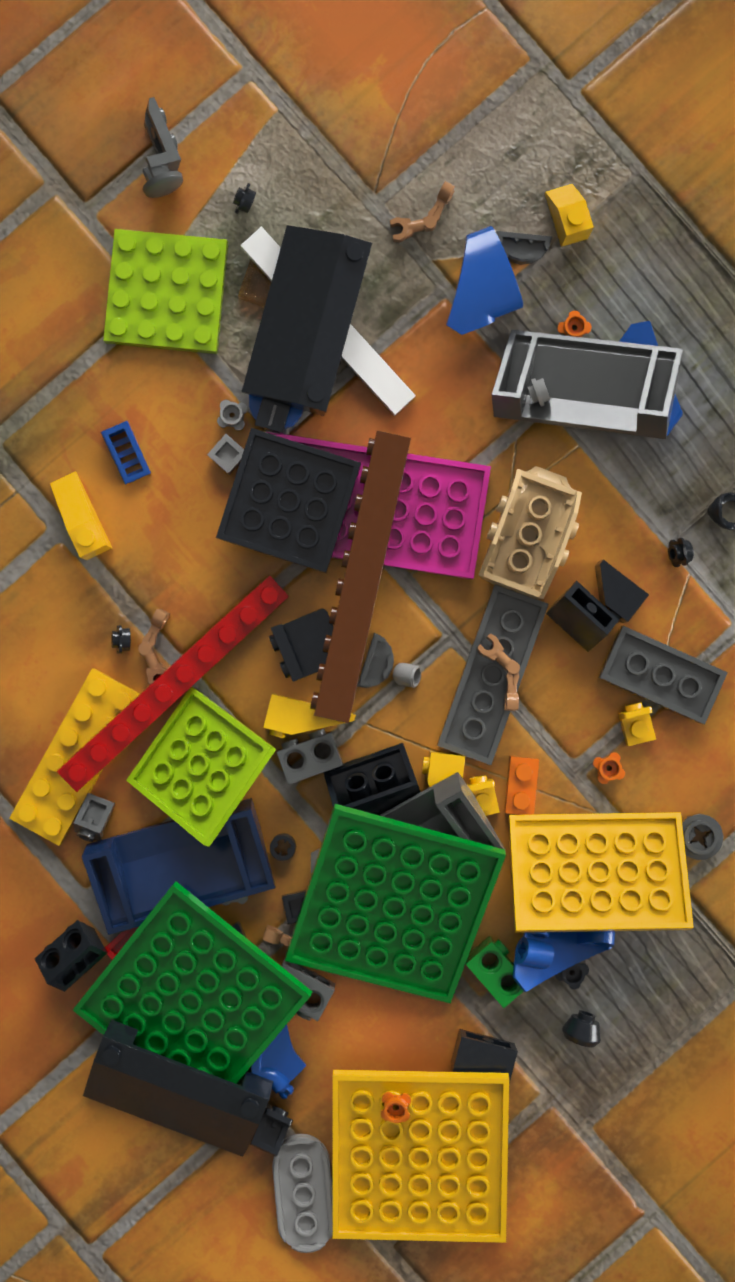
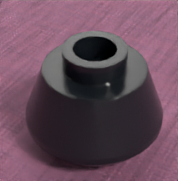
(582, 1029)

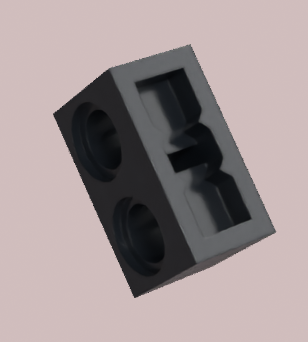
(70, 955)

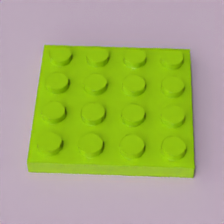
(165, 291)
(200, 766)

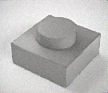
(226, 454)

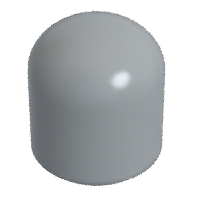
(407, 674)

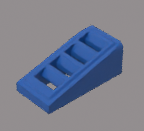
(107, 434)

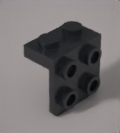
(302, 643)

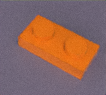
(521, 785)

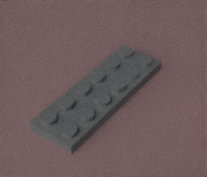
(477, 709)

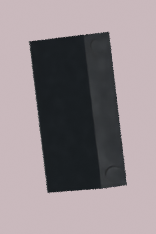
(306, 318)
(176, 1093)

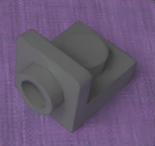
(93, 818)

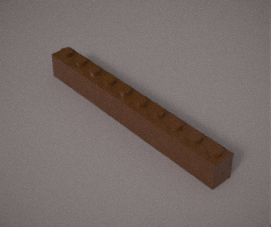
(362, 576)

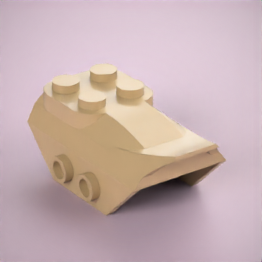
(531, 532)

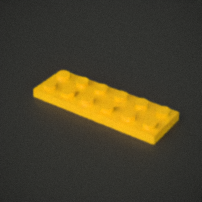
(49, 801)

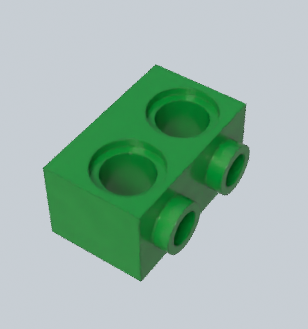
(492, 974)

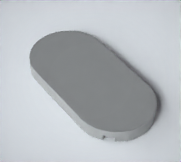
(303, 1193)

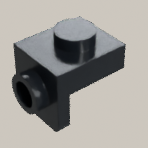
(271, 1130)

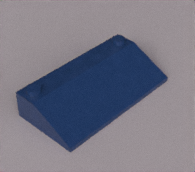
(140, 866)

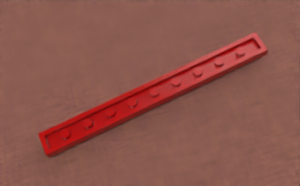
(172, 683)

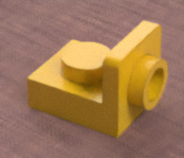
(637, 724)
(484, 793)

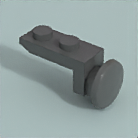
(162, 168)

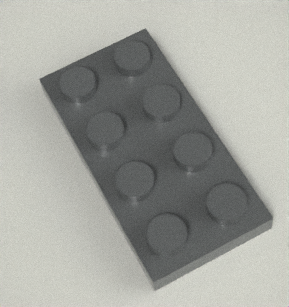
(662, 675)

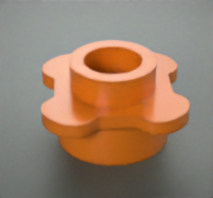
(579, 321)
(616, 768)
(395, 1115)

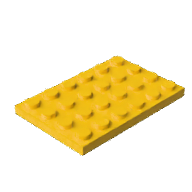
(599, 872)

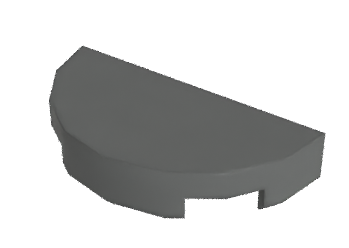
(524, 247)
(377, 663)

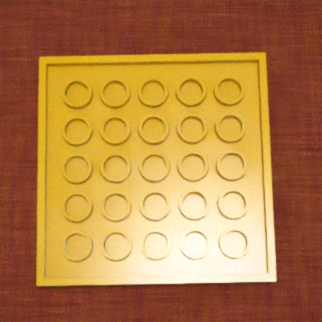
(423, 1176)

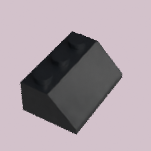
(373, 781)

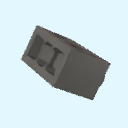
(312, 763)
(317, 984)

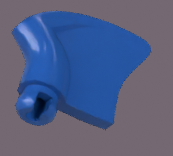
(279, 1064)

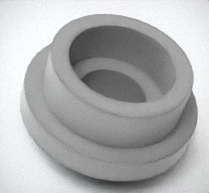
(539, 391)

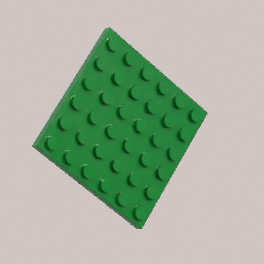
(394, 903)
(195, 989)

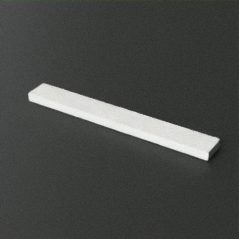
(356, 352)

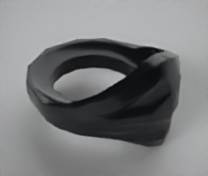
(715, 510)

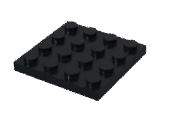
(288, 500)

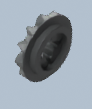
(712, 840)

